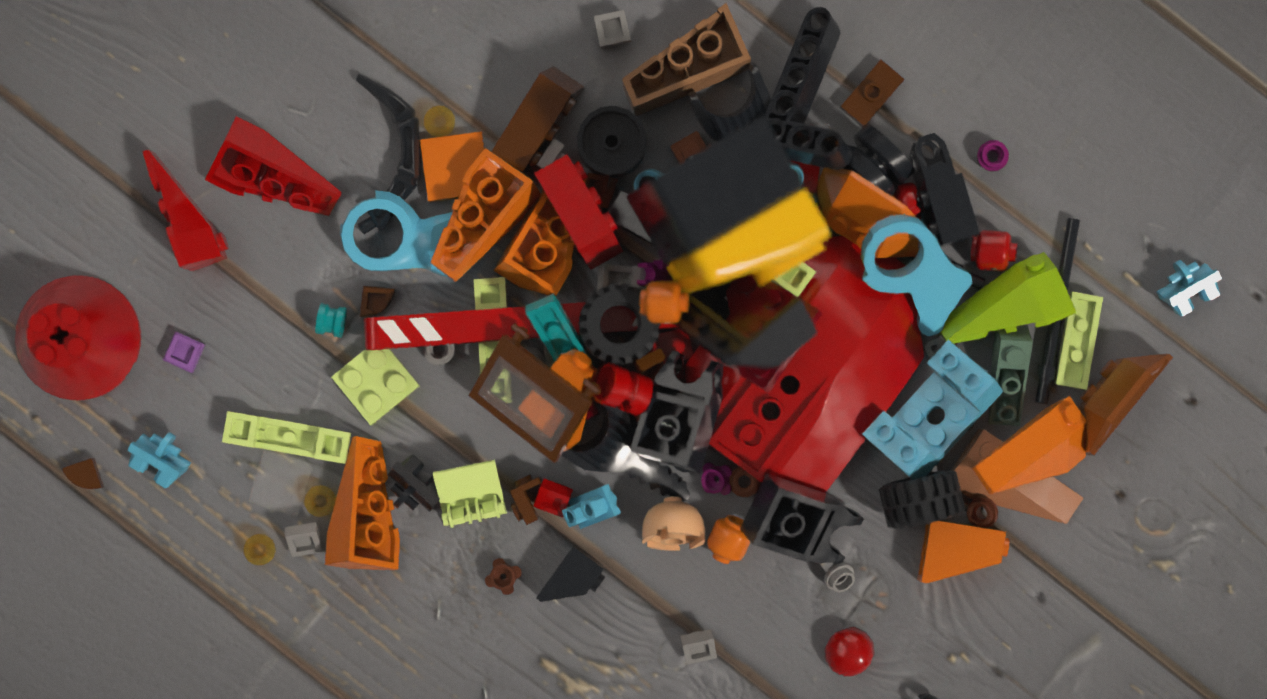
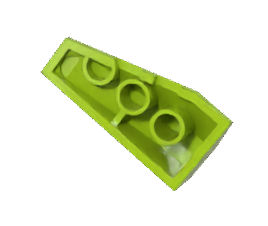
(1019, 296)

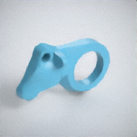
(418, 236)
(929, 278)

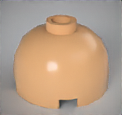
(673, 524)

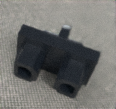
(405, 476)

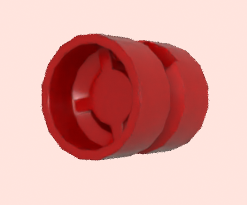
(623, 389)

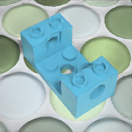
(956, 388)

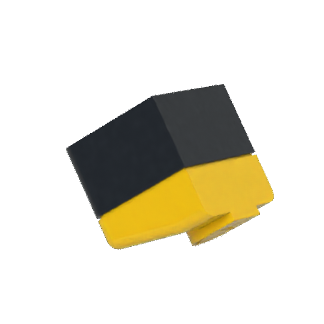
(731, 212)

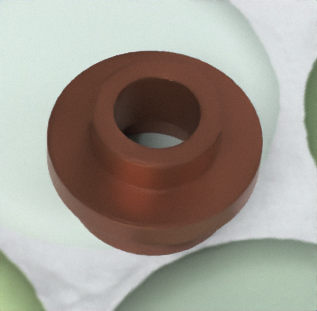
(740, 491)
(974, 512)

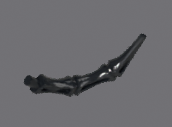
(409, 164)

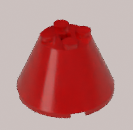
(77, 337)

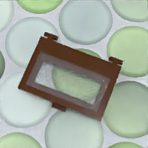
(531, 396)

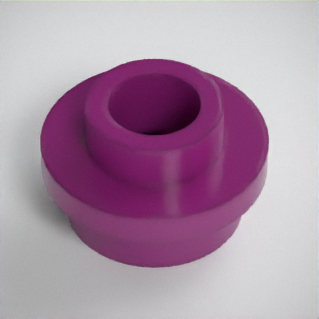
(999, 148)

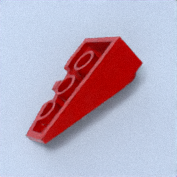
(262, 166)
(191, 232)

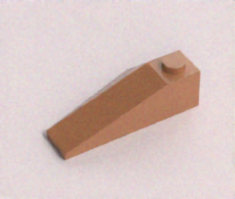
(1043, 498)

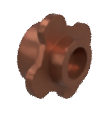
(511, 573)

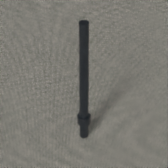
(1047, 371)

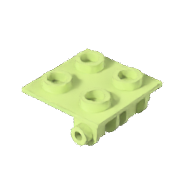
(469, 493)

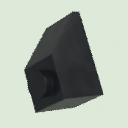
(573, 577)

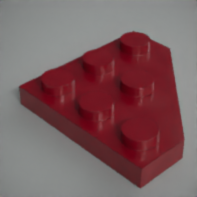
(752, 308)

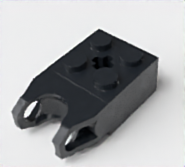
(942, 193)
(682, 407)
(796, 520)

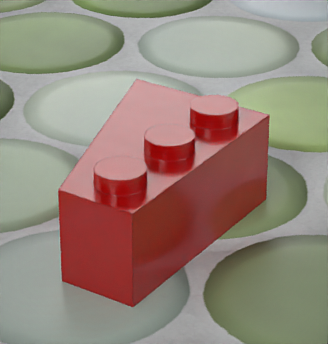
(580, 210)

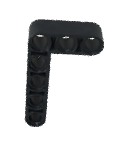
(800, 96)

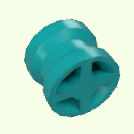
(331, 320)

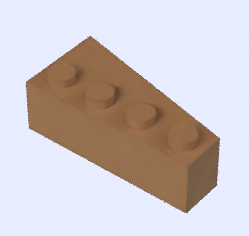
(693, 62)

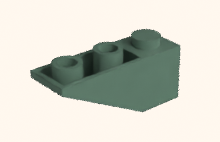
(1010, 369)

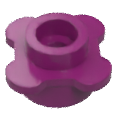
(708, 480)

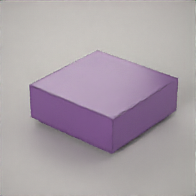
(184, 352)

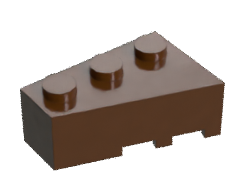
(537, 119)

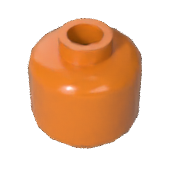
(663, 302)
(727, 540)

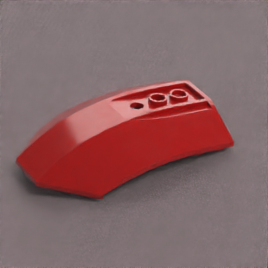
(845, 375)

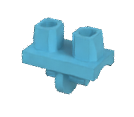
(1187, 282)
(161, 455)
(591, 507)

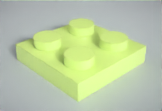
(375, 383)

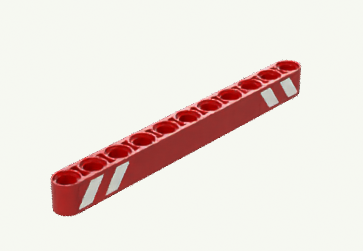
(477, 326)

